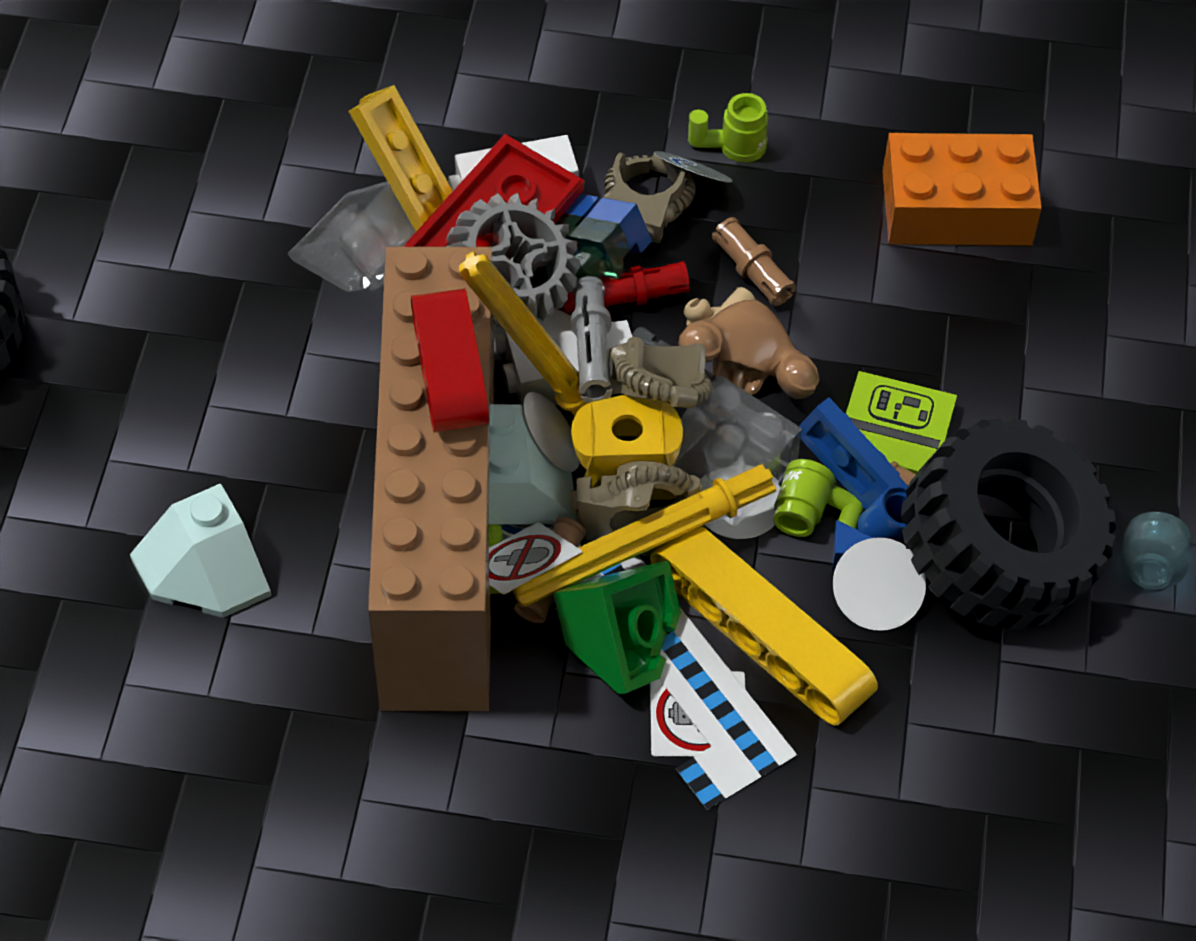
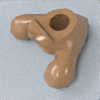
(751, 344)

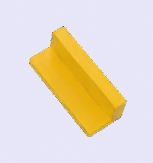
(401, 153)

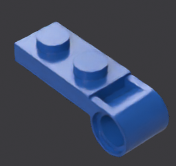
(858, 468)

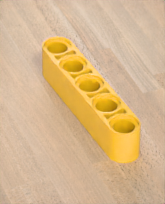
(767, 625)

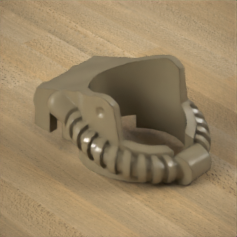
(655, 208)
(661, 372)
(627, 496)

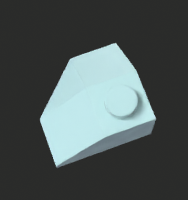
(201, 556)

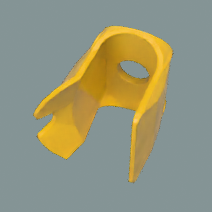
(625, 415)

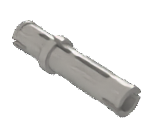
(591, 325)

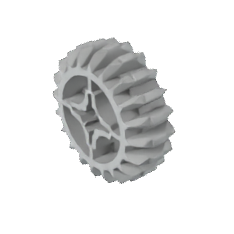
(528, 240)

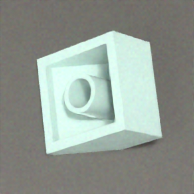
(521, 478)

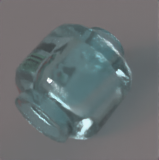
(1156, 550)

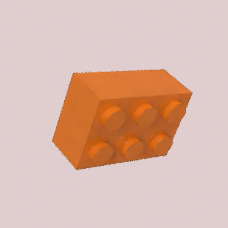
(961, 189)

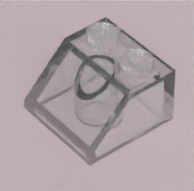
(353, 238)
(733, 436)

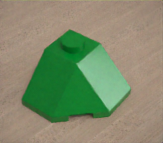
(621, 623)

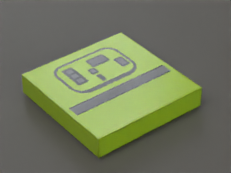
(901, 418)

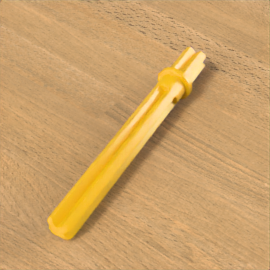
(523, 329)
(651, 531)

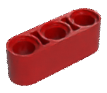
(449, 360)

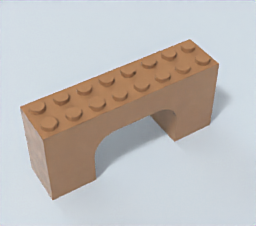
(429, 510)

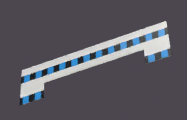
(739, 732)

